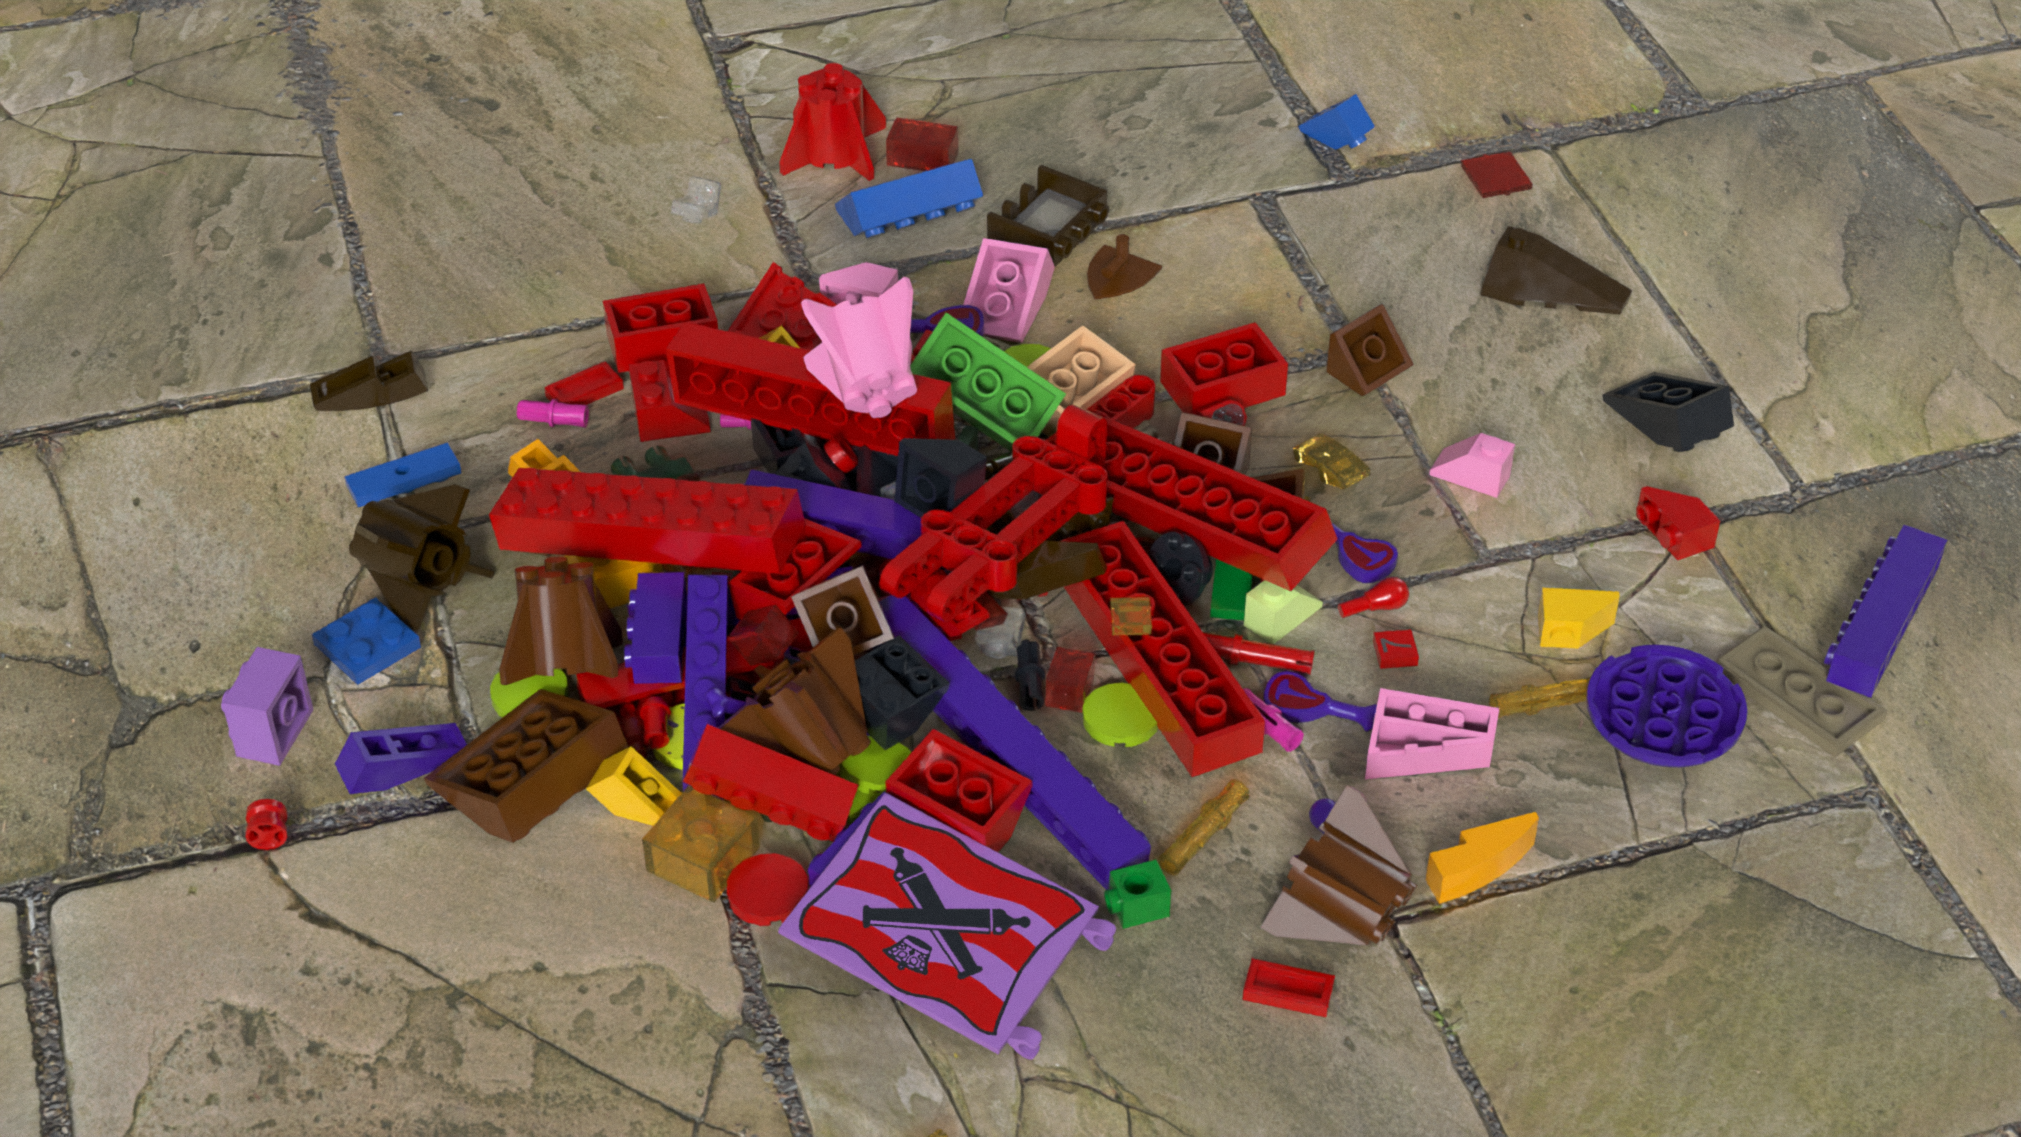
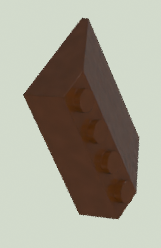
(528, 763)

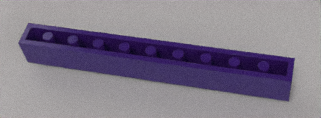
(996, 728)

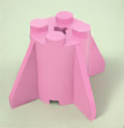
(865, 349)

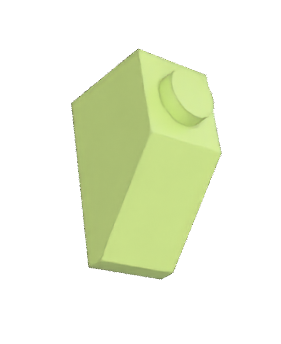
(1276, 611)

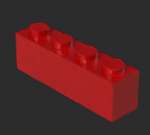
(770, 784)

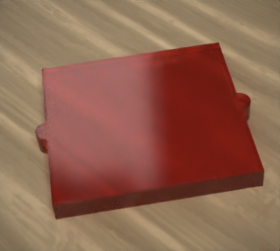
(1496, 174)

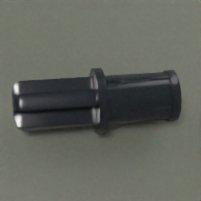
(1030, 675)

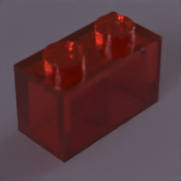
(921, 144)

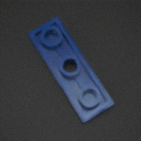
(403, 474)

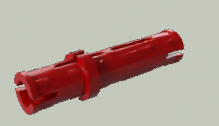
(1261, 653)

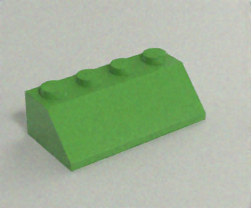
(987, 383)

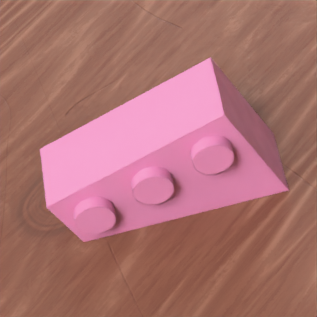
(1428, 735)

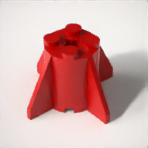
(832, 122)

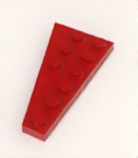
(778, 303)

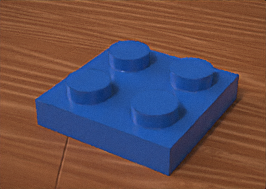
(366, 641)

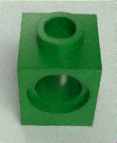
(1138, 894)

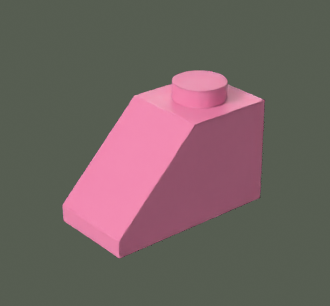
(857, 282)
(1476, 463)

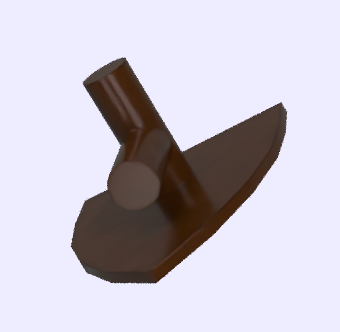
(1118, 272)

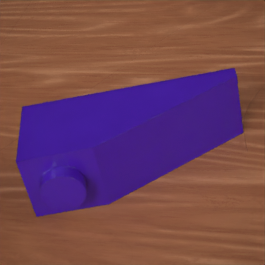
(395, 755)

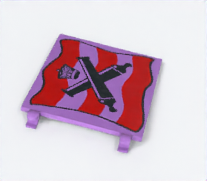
(944, 924)

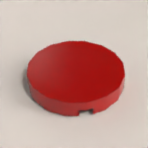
(766, 888)

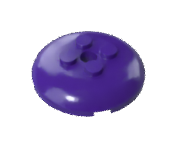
(1666, 706)

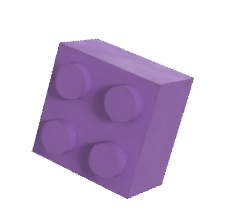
(267, 705)

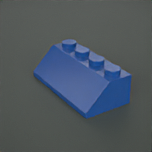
(910, 198)

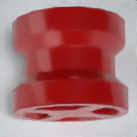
(266, 824)

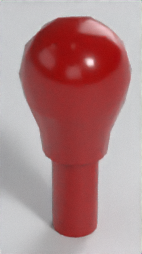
(1386, 595)

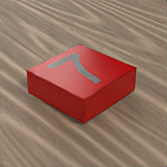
(1395, 649)

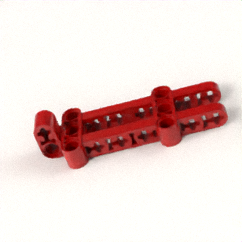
(1066, 476)

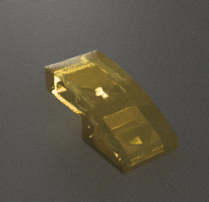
(1334, 461)

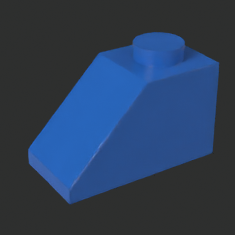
(1339, 124)

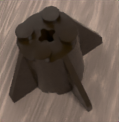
(415, 548)

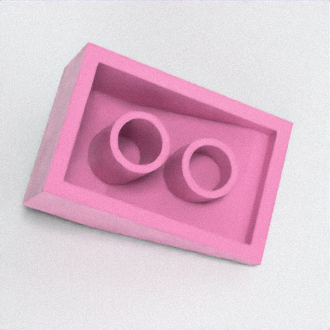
(1009, 287)

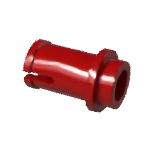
(655, 716)

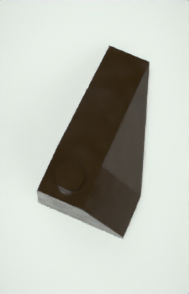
(1538, 270)

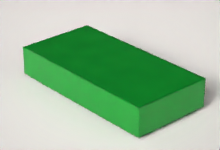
(1229, 592)

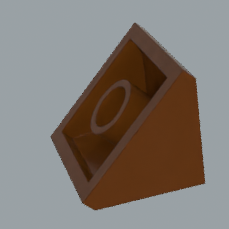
(1367, 352)
(1215, 440)
(847, 603)

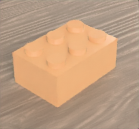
(1083, 370)

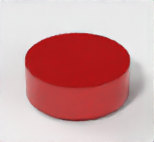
(841, 454)

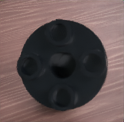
(1182, 564)

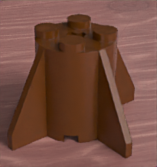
(559, 624)
(808, 707)
(1343, 881)

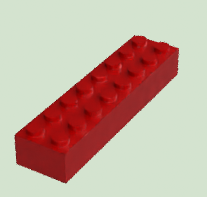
(771, 384)
(1227, 511)
(648, 519)
(1175, 666)

